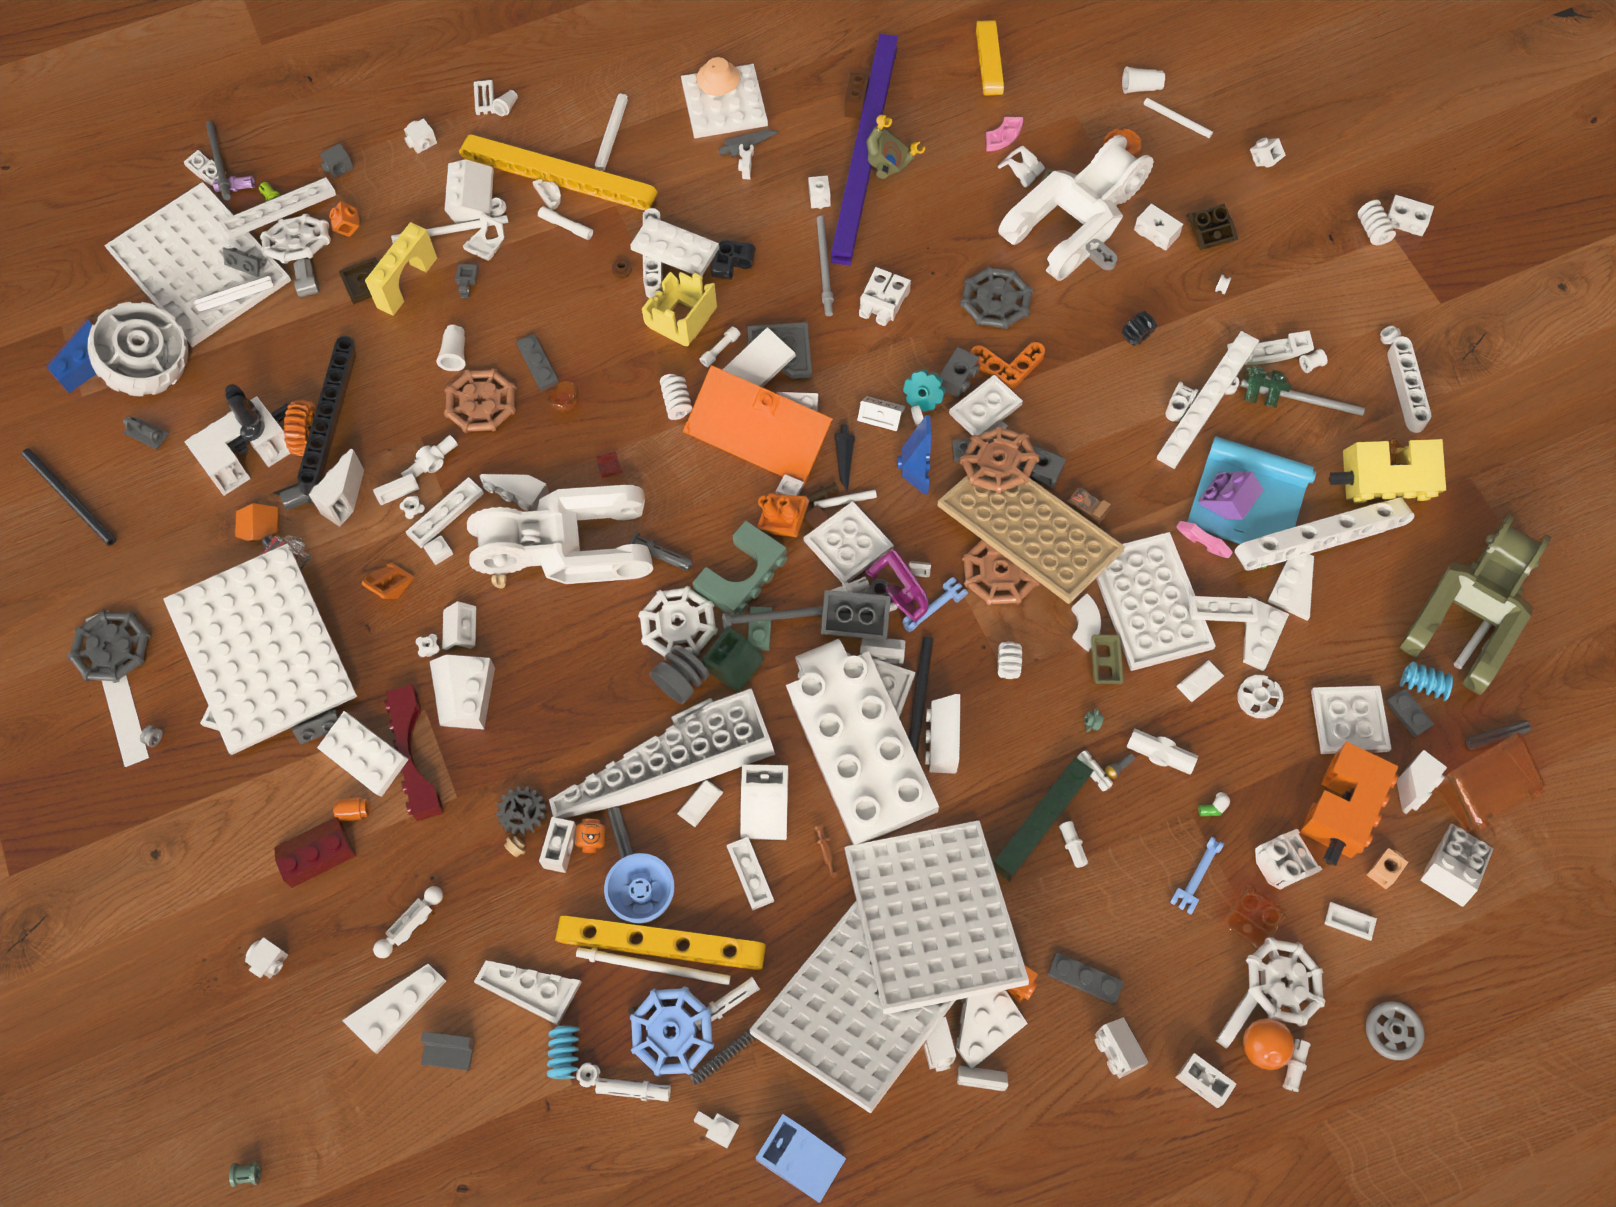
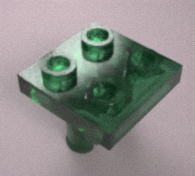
(1274, 381)

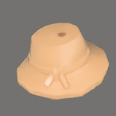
(718, 77)

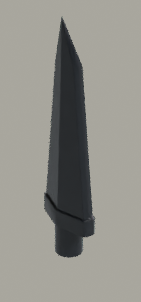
(844, 448)

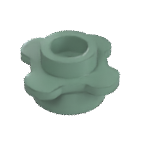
(1093, 720)

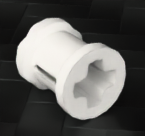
(1313, 360)

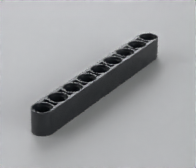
(327, 414)

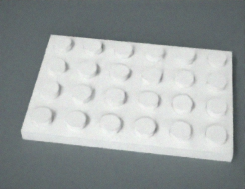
(1151, 605)

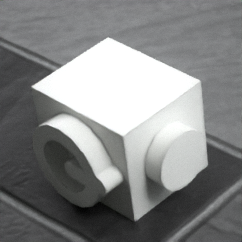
(419, 136)
(819, 192)
(265, 958)

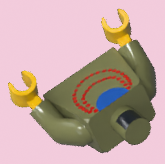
(887, 152)

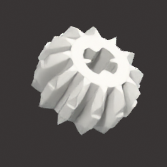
(1009, 660)

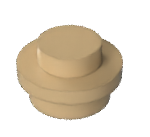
(515, 846)

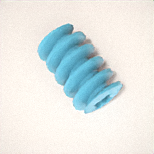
(1427, 679)
(562, 1052)

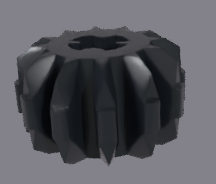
(1139, 328)

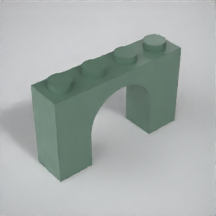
(735, 596)

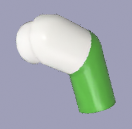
(1218, 806)

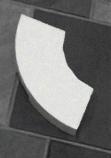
(1088, 621)

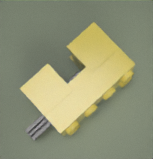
(1370, 475)

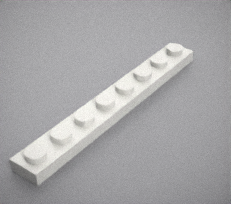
(1207, 399)

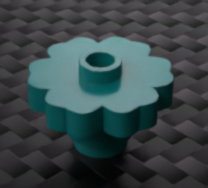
(924, 390)

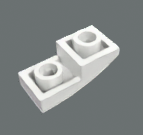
(202, 167)

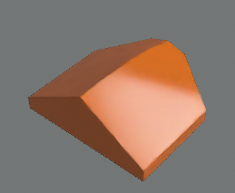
(256, 522)
(388, 581)

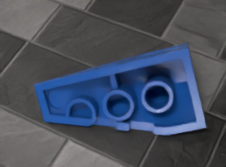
(916, 456)

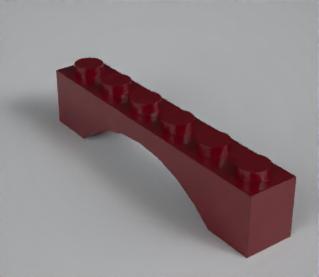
(405, 711)

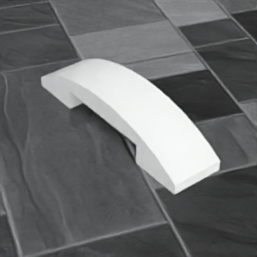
(1282, 349)

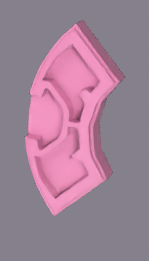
(1005, 134)
(1212, 543)

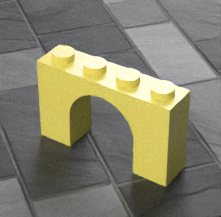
(383, 282)

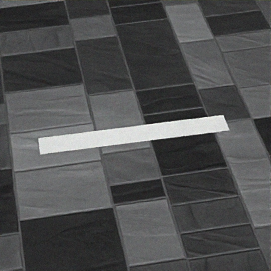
(123, 714)

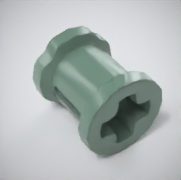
(245, 1174)

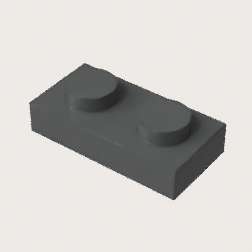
(1409, 713)

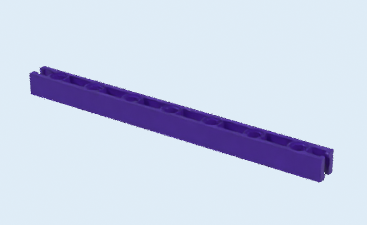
(860, 167)

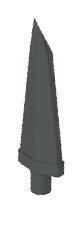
(733, 144)

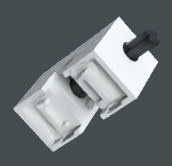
(218, 442)

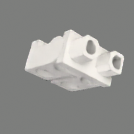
(883, 296)

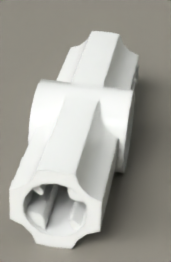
(1162, 751)

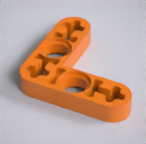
(1010, 370)

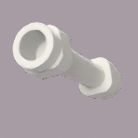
(708, 357)

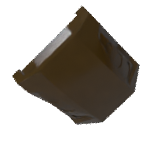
(1212, 227)

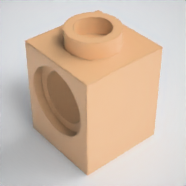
(1381, 874)

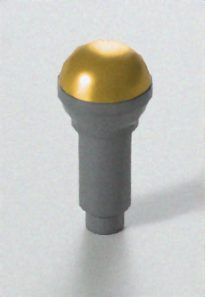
(1113, 770)

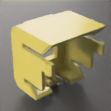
(688, 293)

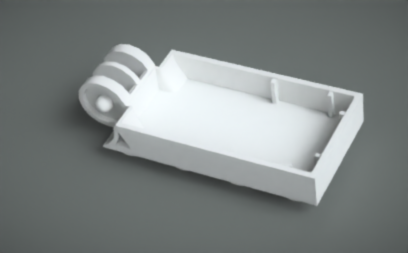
(859, 743)

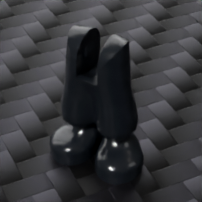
(245, 413)

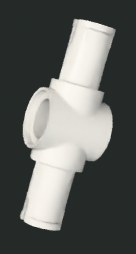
(430, 458)

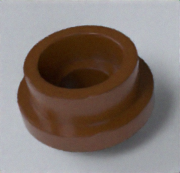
(621, 272)

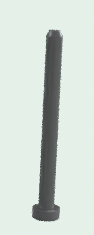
(772, 615)

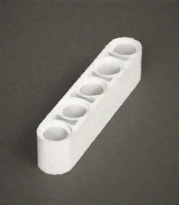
(651, 267)
(1409, 384)

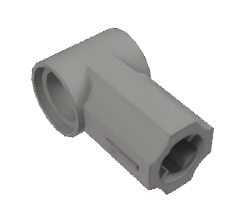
(305, 279)

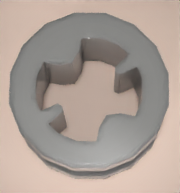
(151, 736)

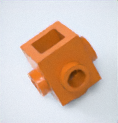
(344, 219)

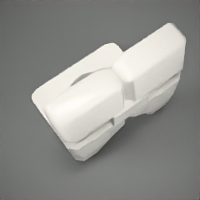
(1028, 169)
(480, 245)

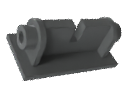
(241, 261)
(144, 432)
(313, 729)

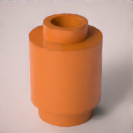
(351, 809)

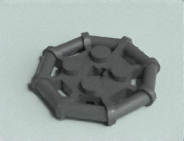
(999, 288)
(101, 638)

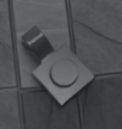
(466, 276)

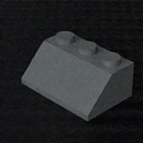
(855, 615)

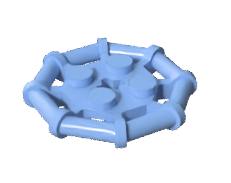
(685, 1030)

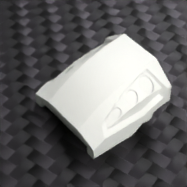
(1285, 860)

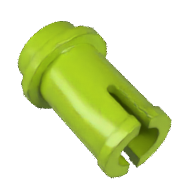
(268, 191)

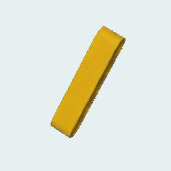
(989, 58)

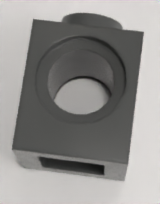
(336, 161)

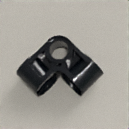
(737, 255)

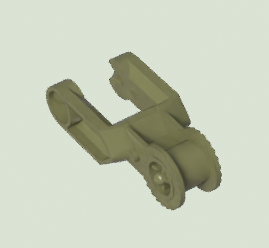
(1489, 591)

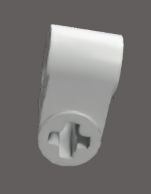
(1181, 399)

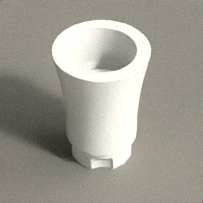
(1142, 80)
(452, 349)

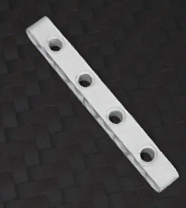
(1324, 534)

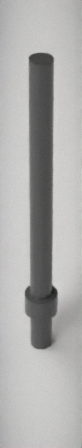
(223, 182)

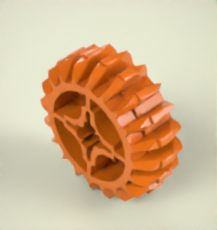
(298, 425)

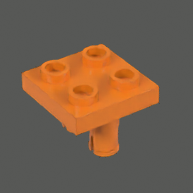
(782, 514)

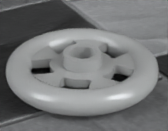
(1411, 1019)

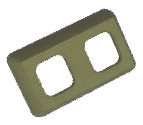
(1114, 661)

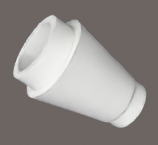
(504, 103)

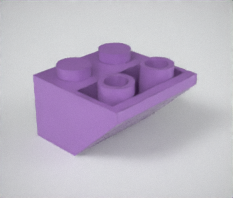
(1232, 494)

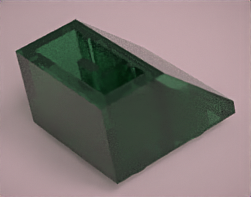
(732, 659)

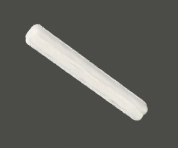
(234, 293)

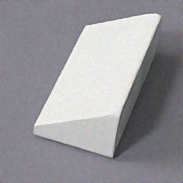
(982, 1078)

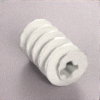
(1376, 223)
(675, 396)

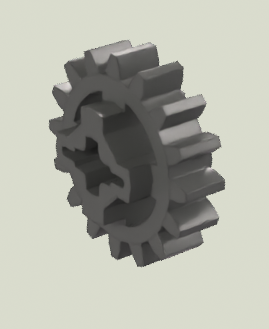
(512, 816)

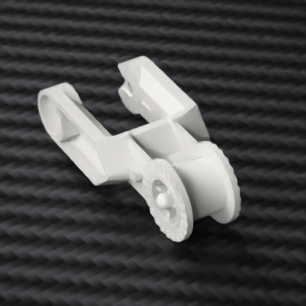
(1088, 197)
(559, 550)

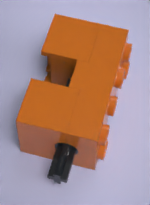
(1347, 820)

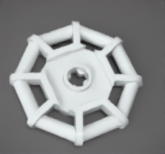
(295, 239)
(677, 609)
(1297, 978)

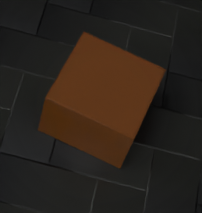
(815, 518)

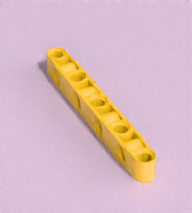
(660, 942)

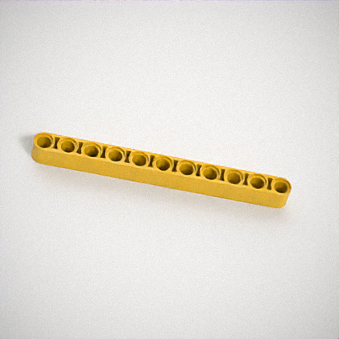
(558, 171)

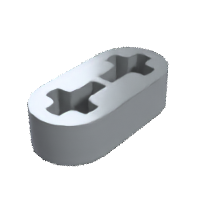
(1101, 254)

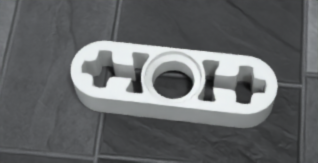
(1237, 1020)

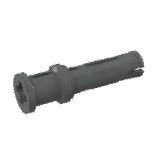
(663, 553)

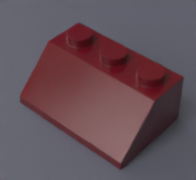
(313, 852)

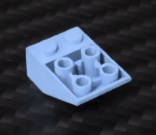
(800, 1158)

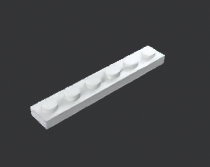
(277, 208)

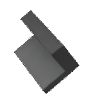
(447, 1051)

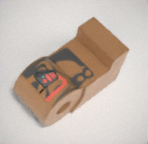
(1088, 506)

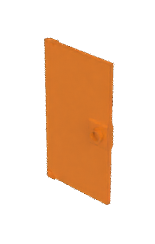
(757, 425)

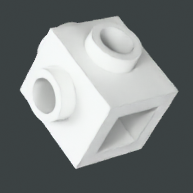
(1267, 152)

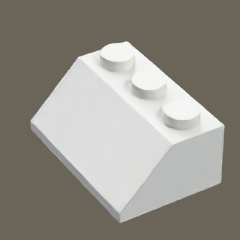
(468, 190)
(943, 735)

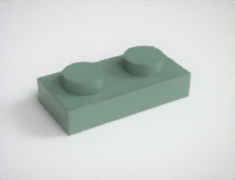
(760, 631)

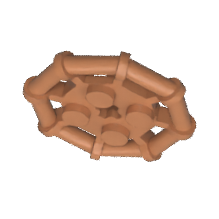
(474, 391)
(999, 469)
(993, 579)

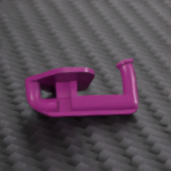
(912, 590)

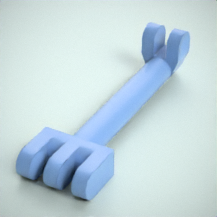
(951, 592)
(1187, 896)

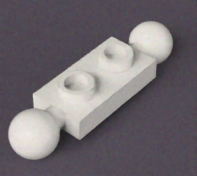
(403, 927)

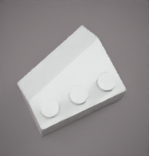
(462, 690)

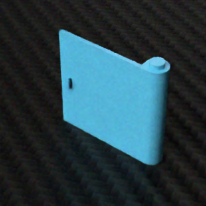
(1277, 506)

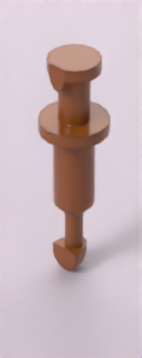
(825, 849)

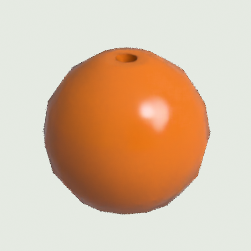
(1268, 1044)

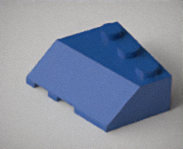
(72, 363)

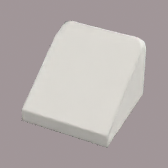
(920, 569)

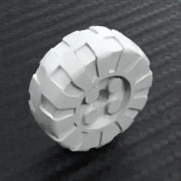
(138, 348)

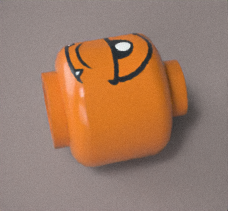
(590, 835)

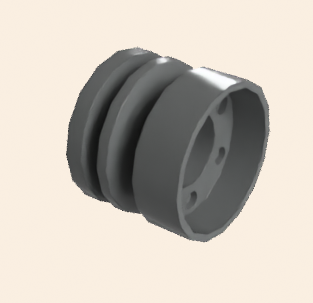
(682, 671)

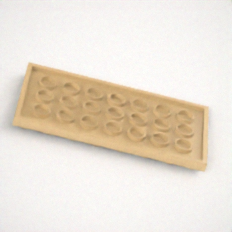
(1035, 533)

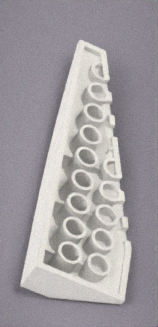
(665, 761)

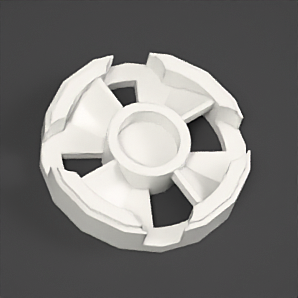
(1259, 696)

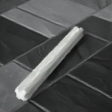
(611, 132)

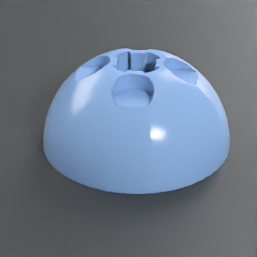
(631, 879)

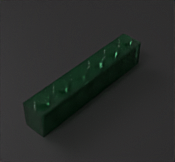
(1042, 819)

